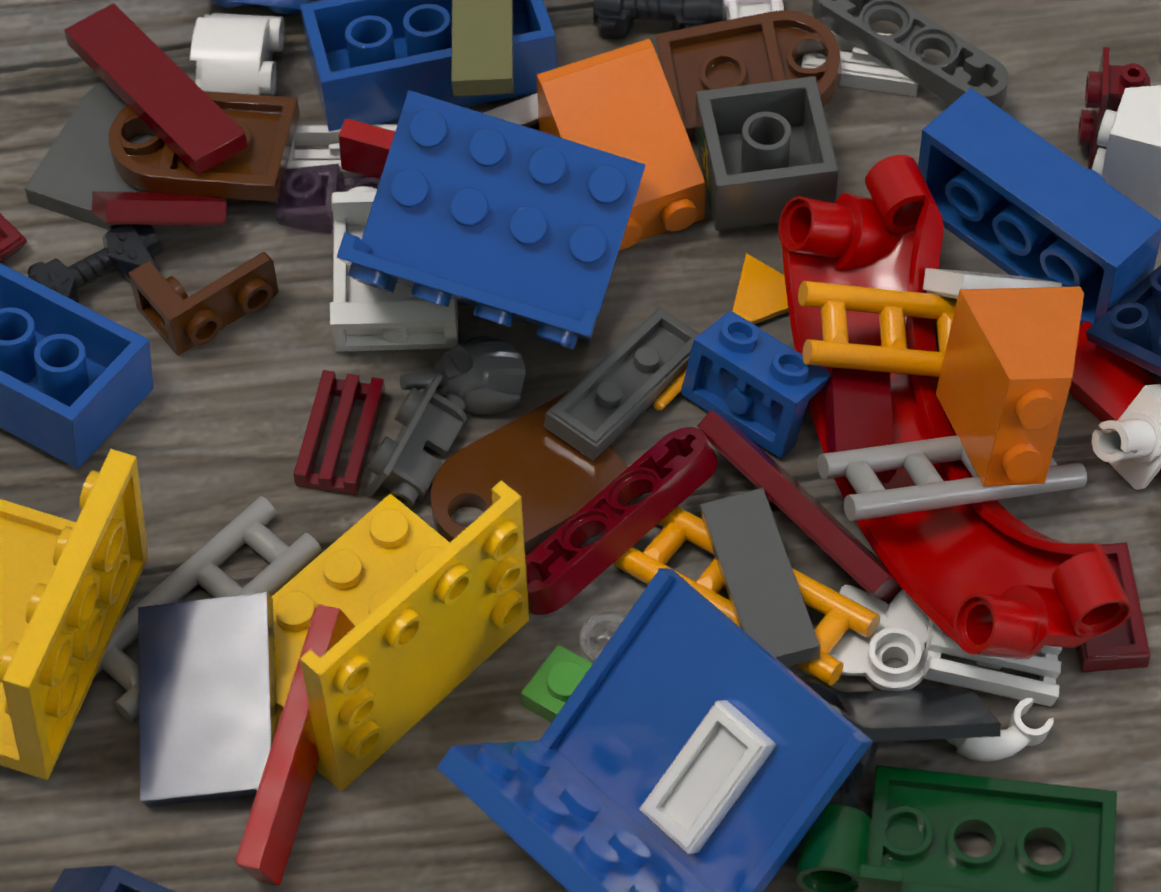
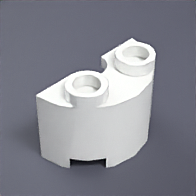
(237, 53)

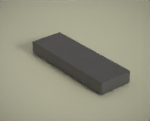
(622, 384)
(760, 576)

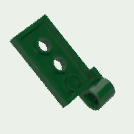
(922, 812)

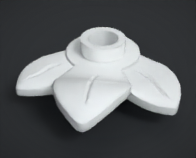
(899, 635)

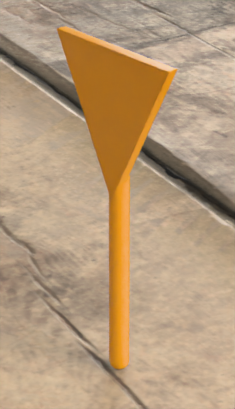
(758, 298)

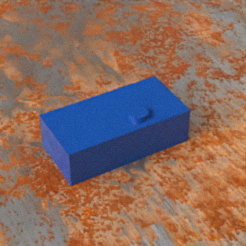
(379, 49)
(1034, 205)
(65, 370)

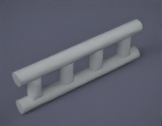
(929, 489)
(204, 570)

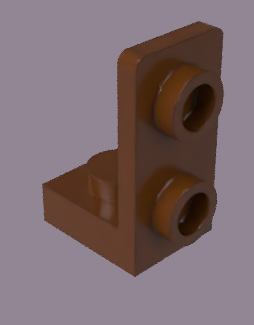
(198, 318)

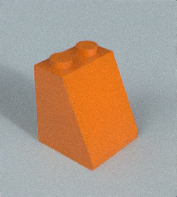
(627, 109)
(1010, 377)

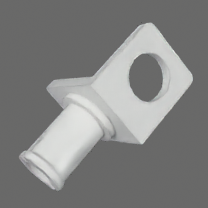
(1134, 440)

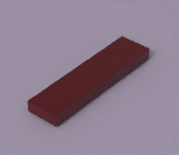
(156, 89)
(800, 506)

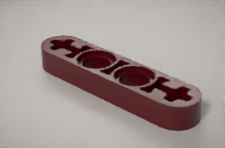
(666, 471)

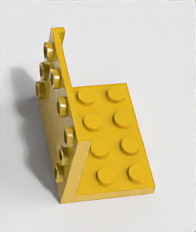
(61, 606)
(420, 619)

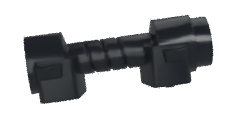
(617, 16)
(124, 250)

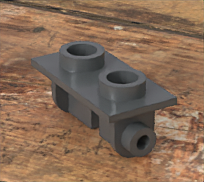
(426, 421)

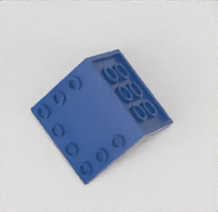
(496, 219)
(582, 784)

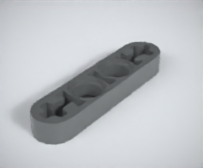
(915, 35)

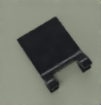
(912, 712)

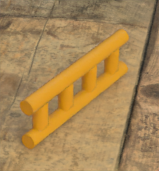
(891, 307)
(839, 611)

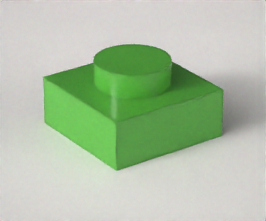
(554, 683)

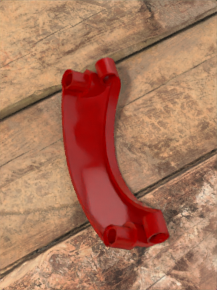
(968, 565)

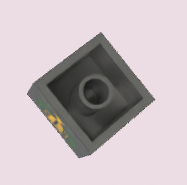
(763, 149)

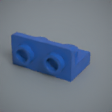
(752, 381)

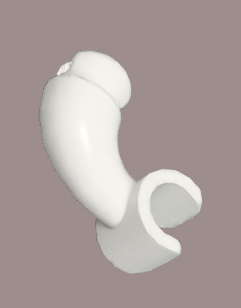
(1009, 743)

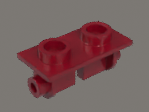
(1104, 92)

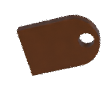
(746, 53)
(247, 175)
(535, 464)

